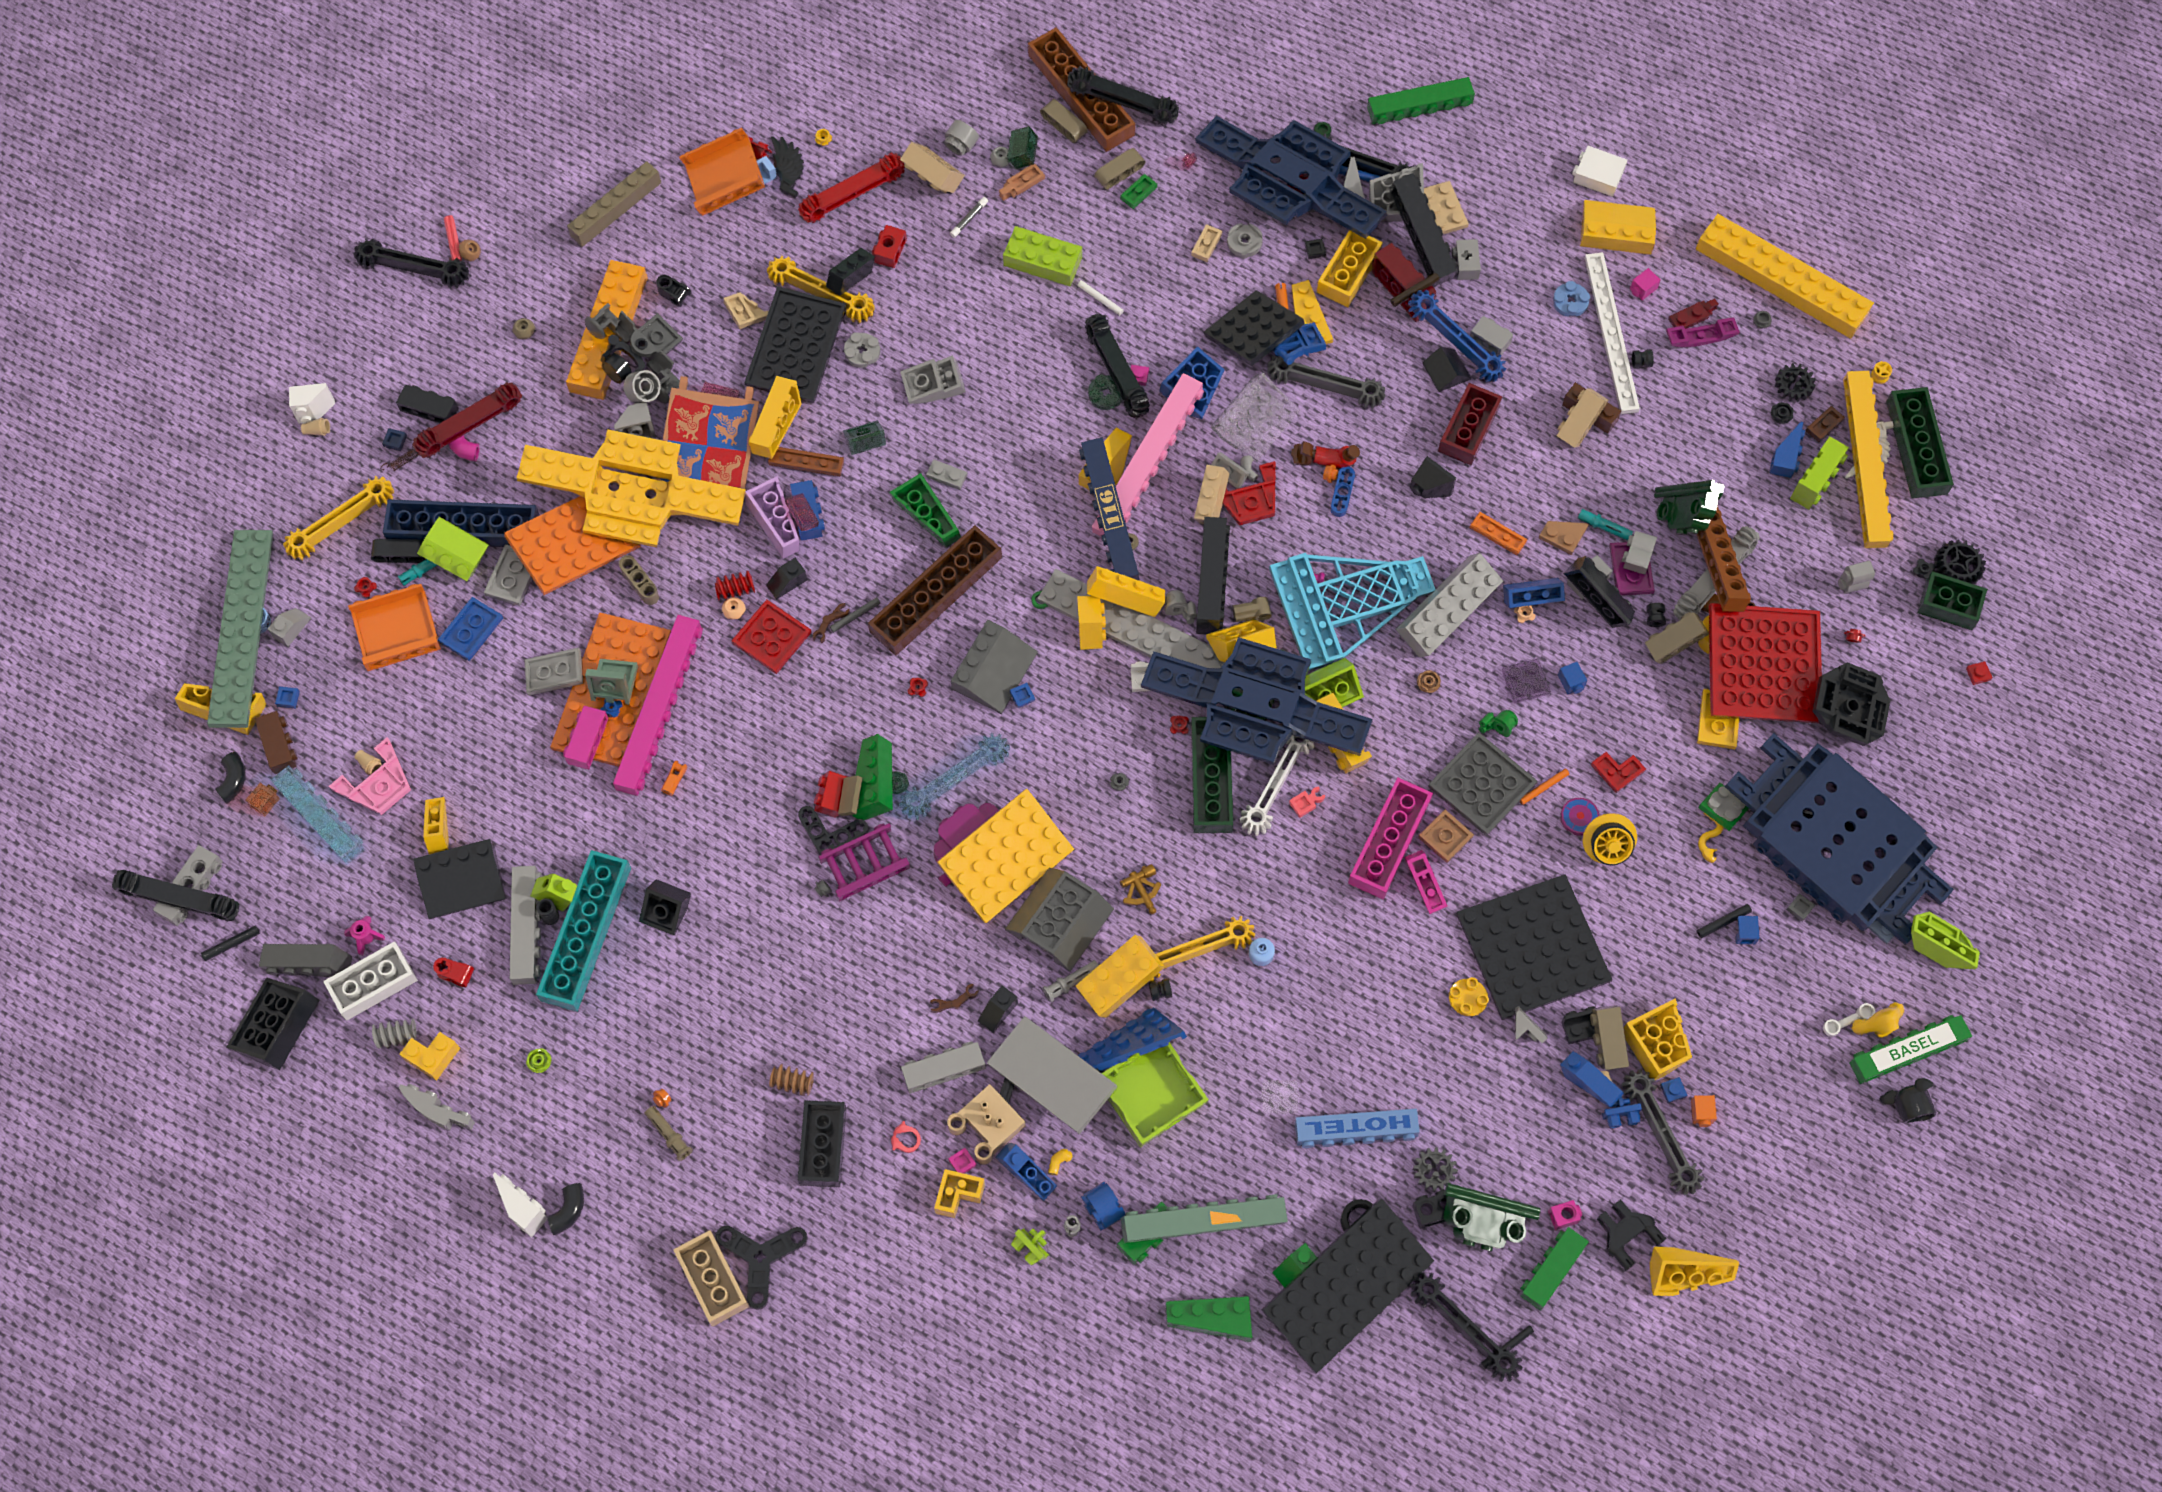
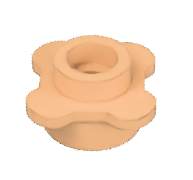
(1529, 613)

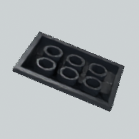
(459, 878)
(273, 1023)

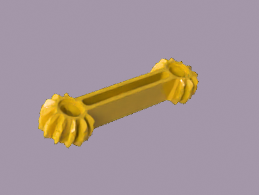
(818, 288)
(338, 518)
(1197, 947)

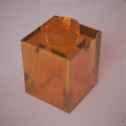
(263, 798)

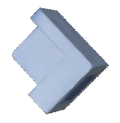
(767, 169)

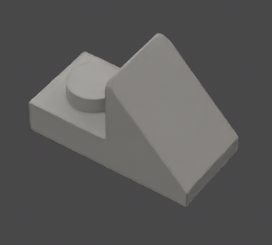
(1524, 1023)

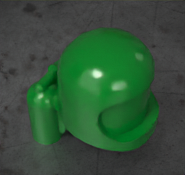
(1502, 723)

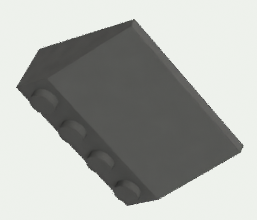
(993, 667)

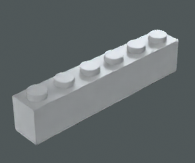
(524, 927)

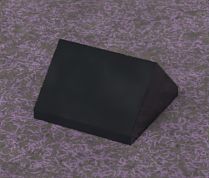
(1446, 368)

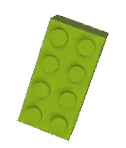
(1042, 256)

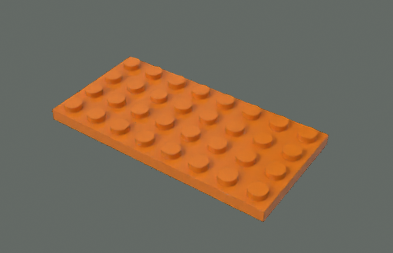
(622, 641)

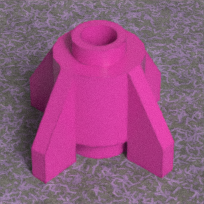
(363, 933)

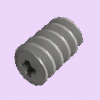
(394, 1034)

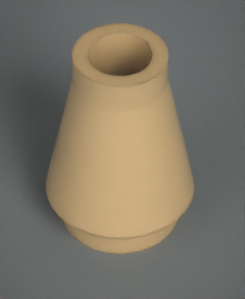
(316, 427)
(368, 762)

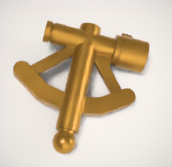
(1136, 880)

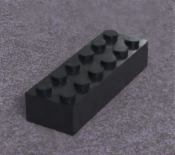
(1422, 228)
(1213, 575)

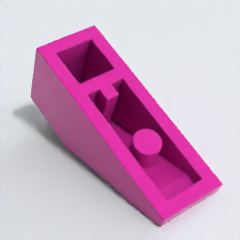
(1425, 881)

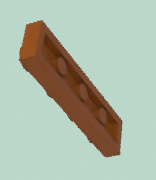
(807, 461)

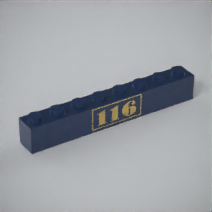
(1109, 508)

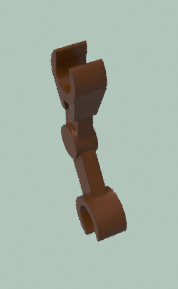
(827, 619)
(956, 1003)

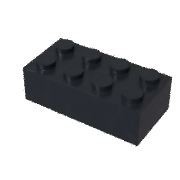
(822, 1143)

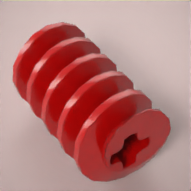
(734, 585)

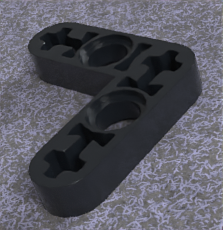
(826, 838)

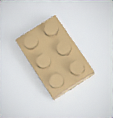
(1446, 207)

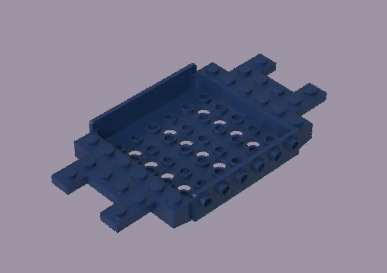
(1790, 788)

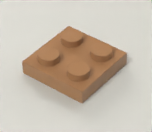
(1446, 836)

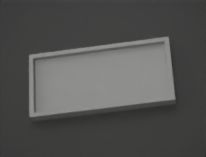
(1052, 1075)

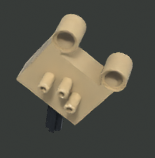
(990, 1118)

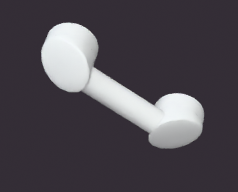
(1833, 1027)

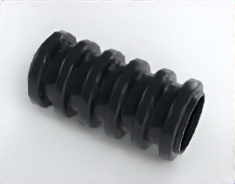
(550, 917)

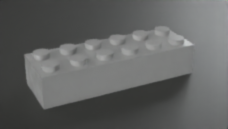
(1449, 605)

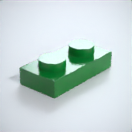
(1138, 191)

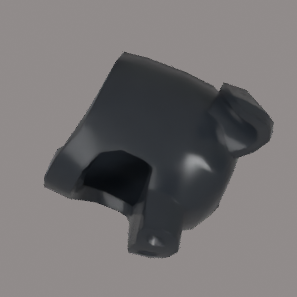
(1912, 1101)

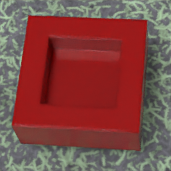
(1979, 673)

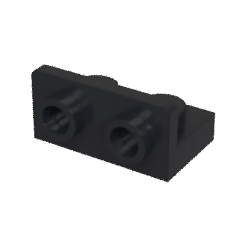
(1578, 1025)

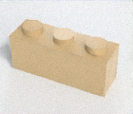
(1581, 417)
(1211, 493)

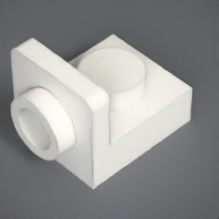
(1137, 673)

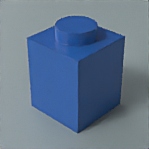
(1572, 678)

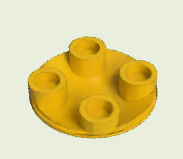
(1468, 997)

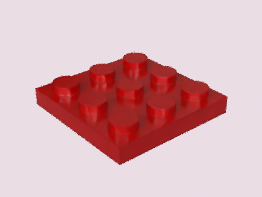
(771, 636)

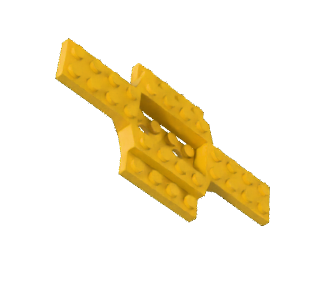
(628, 512)

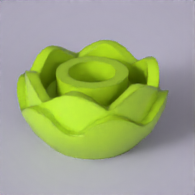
(534, 1056)

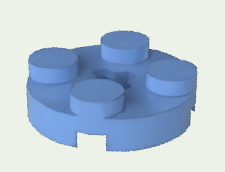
(1571, 308)

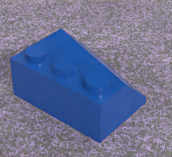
(1202, 368)

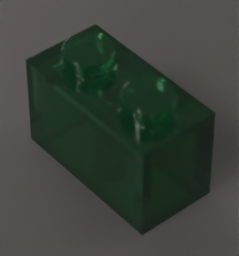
(1022, 147)

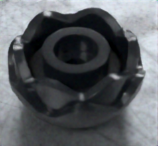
(1784, 408)

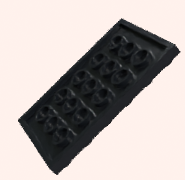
(796, 342)

